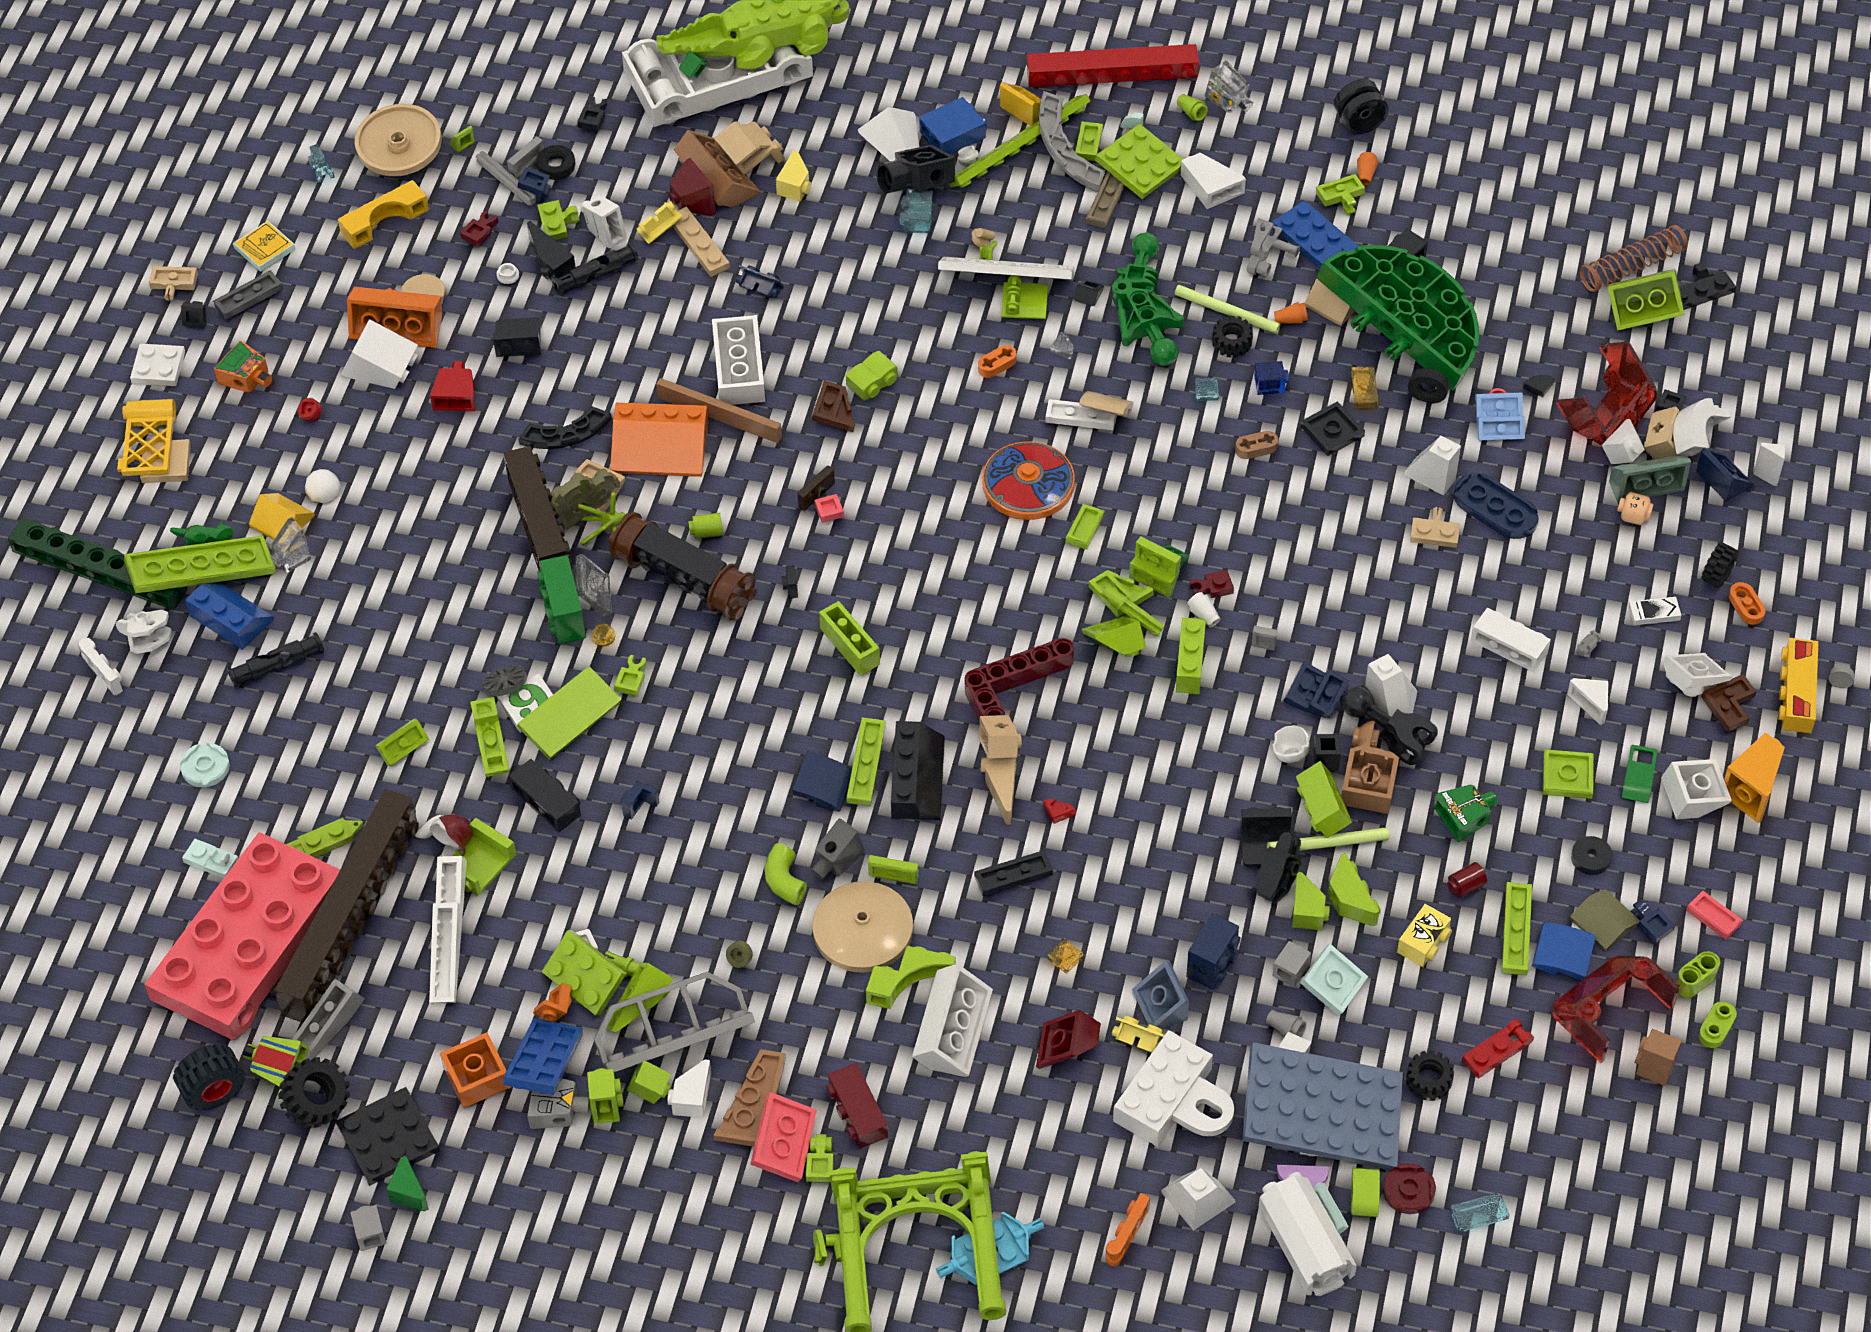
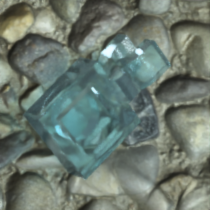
(318, 161)

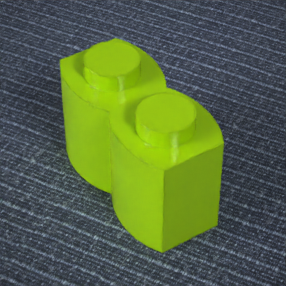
(872, 375)

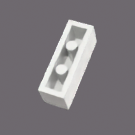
(1510, 639)

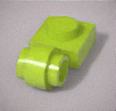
(820, 1159)

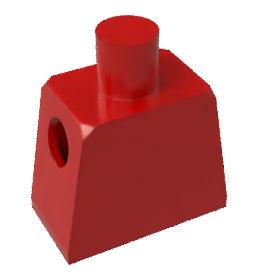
(454, 389)

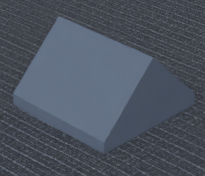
(1162, 997)

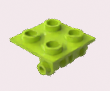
(1024, 299)

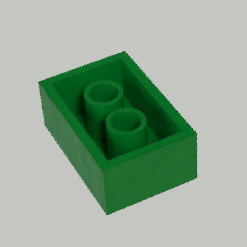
(561, 600)

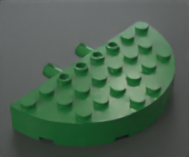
(1409, 303)

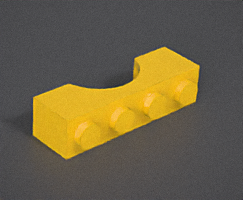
(403, 201)

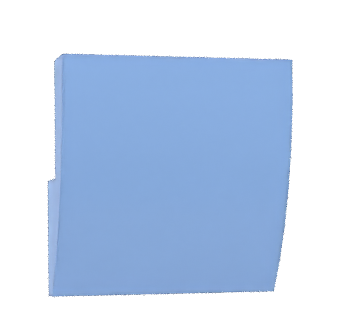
(1500, 416)

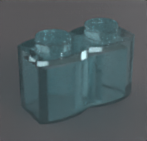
(917, 211)

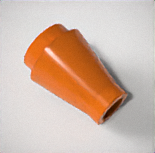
(1366, 166)
(1291, 314)

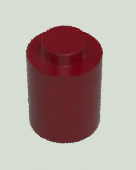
(1467, 880)

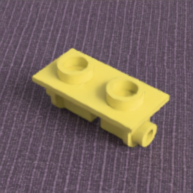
(655, 226)
(1129, 1030)

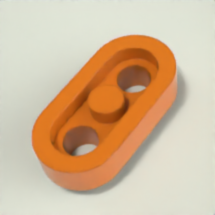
(1748, 604)

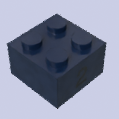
(1213, 951)

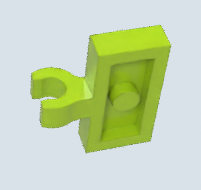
(1341, 191)
(554, 219)

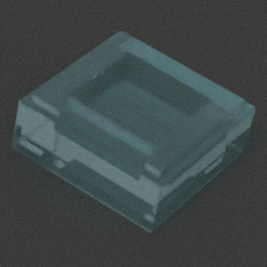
(1206, 389)

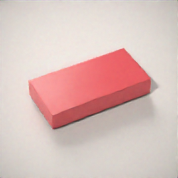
(1714, 915)

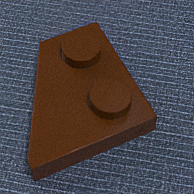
(833, 407)

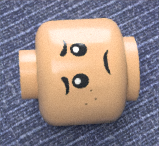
(1635, 508)

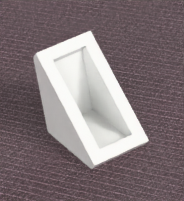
(1590, 696)

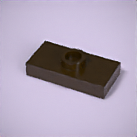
(816, 488)

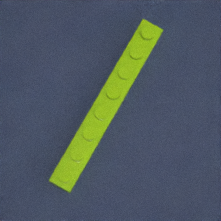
(1012, 146)

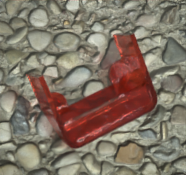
(1628, 396)
(1580, 1007)

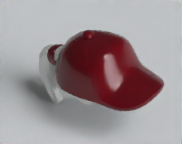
(449, 830)

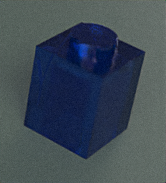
(1270, 377)

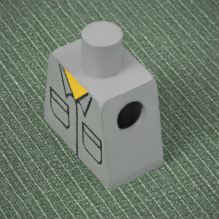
(556, 1109)

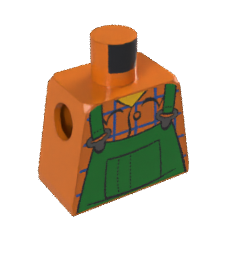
(243, 369)

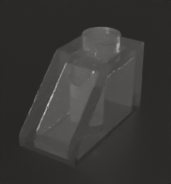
(290, 546)

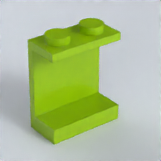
(485, 856)

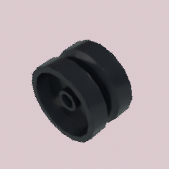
(1361, 106)

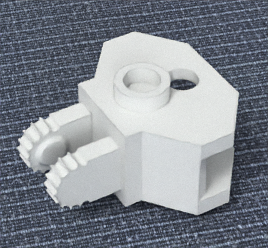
(145, 629)

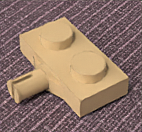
(173, 279)
(1435, 531)

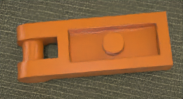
(1126, 1231)

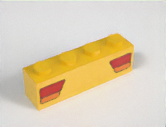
(1800, 685)

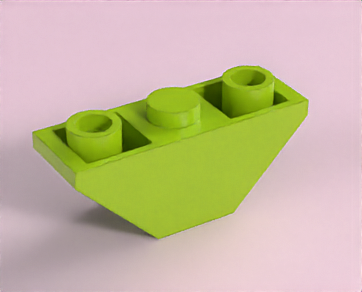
(1351, 895)

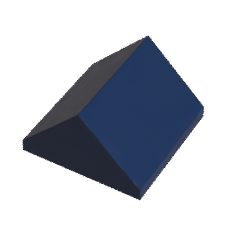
(1722, 474)

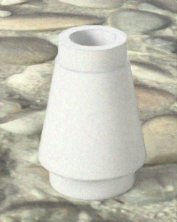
(1203, 608)

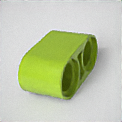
(1697, 974)
(1365, 1192)

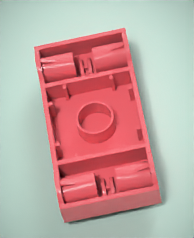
(242, 937)

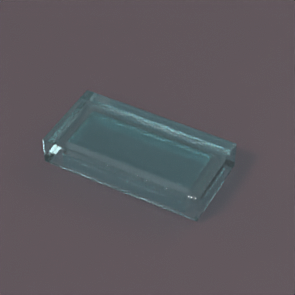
(1479, 1212)

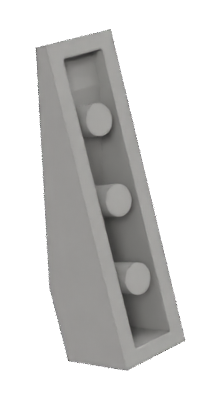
(328, 1017)

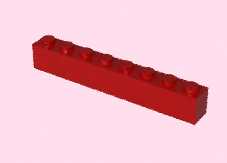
(1112, 65)

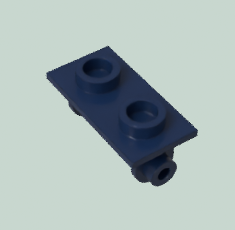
(767, 283)

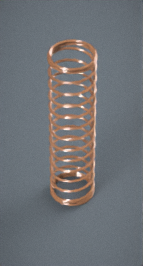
(1671, 244)

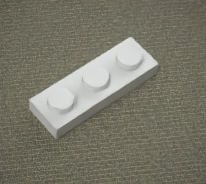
(1075, 415)

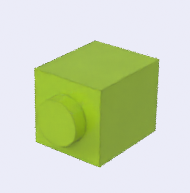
(649, 1082)

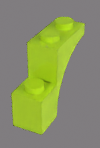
(916, 965)

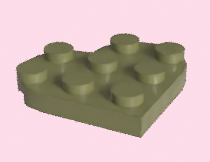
(583, 491)

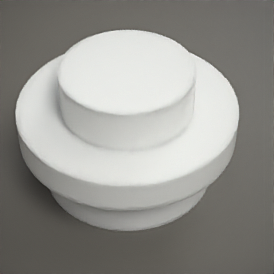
(967, 155)
(507, 273)

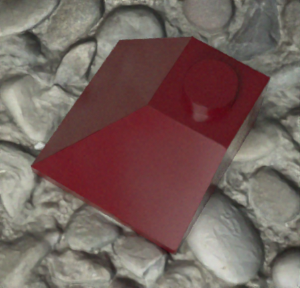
(692, 190)
(1067, 1038)

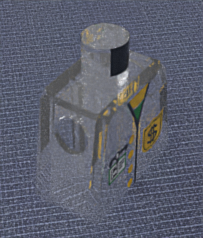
(1228, 88)

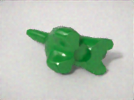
(199, 534)

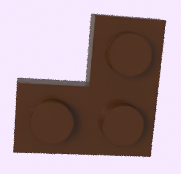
(1725, 701)

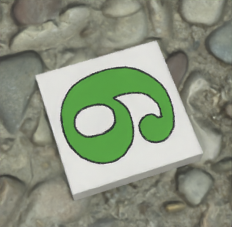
(525, 699)

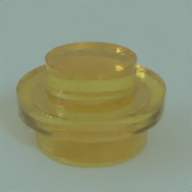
(603, 635)

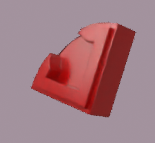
(1058, 810)

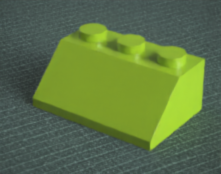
(1646, 299)

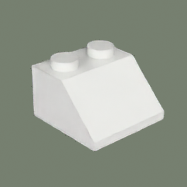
(1695, 788)

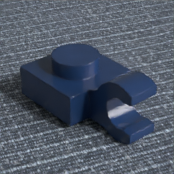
(1654, 924)

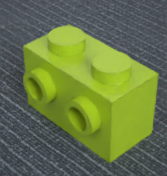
(604, 1096)

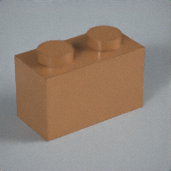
(1657, 1056)

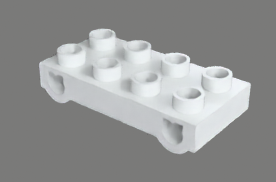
(672, 95)

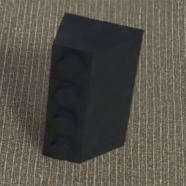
(917, 772)

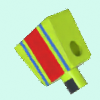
(275, 1057)

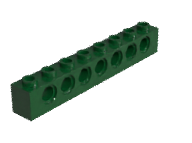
(83, 559)

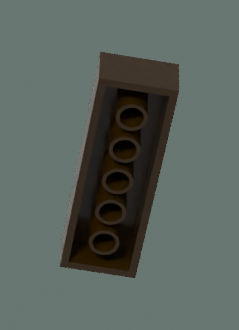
(535, 505)

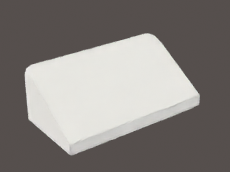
(1770, 462)

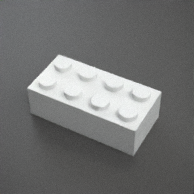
(738, 360)

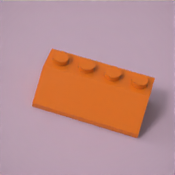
(405, 313)

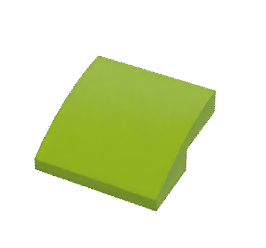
(1155, 566)

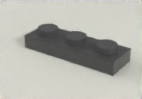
(248, 294)

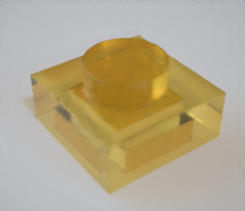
(1065, 956)

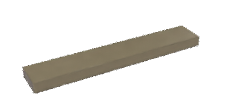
(1106, 200)

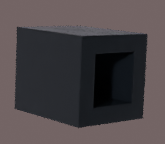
(1327, 750)

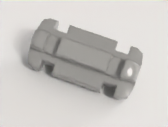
(1588, 643)

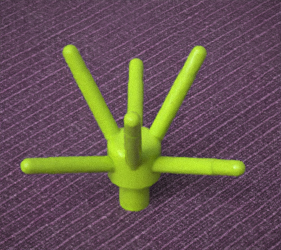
(609, 520)

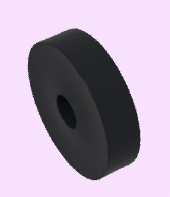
(1595, 846)

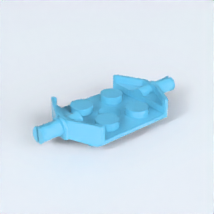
(1011, 1244)

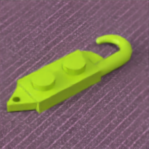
(327, 837)

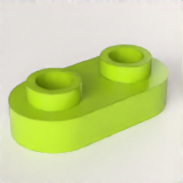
(1719, 1023)

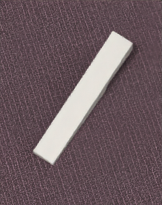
(447, 928)

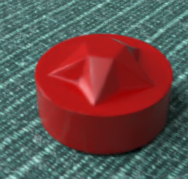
(309, 409)

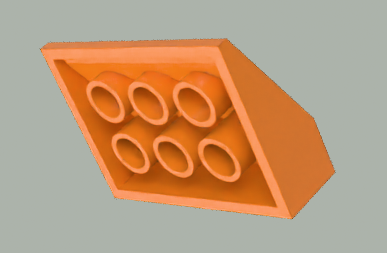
(659, 439)

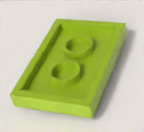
(586, 970)

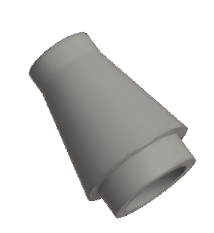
(1286, 1023)

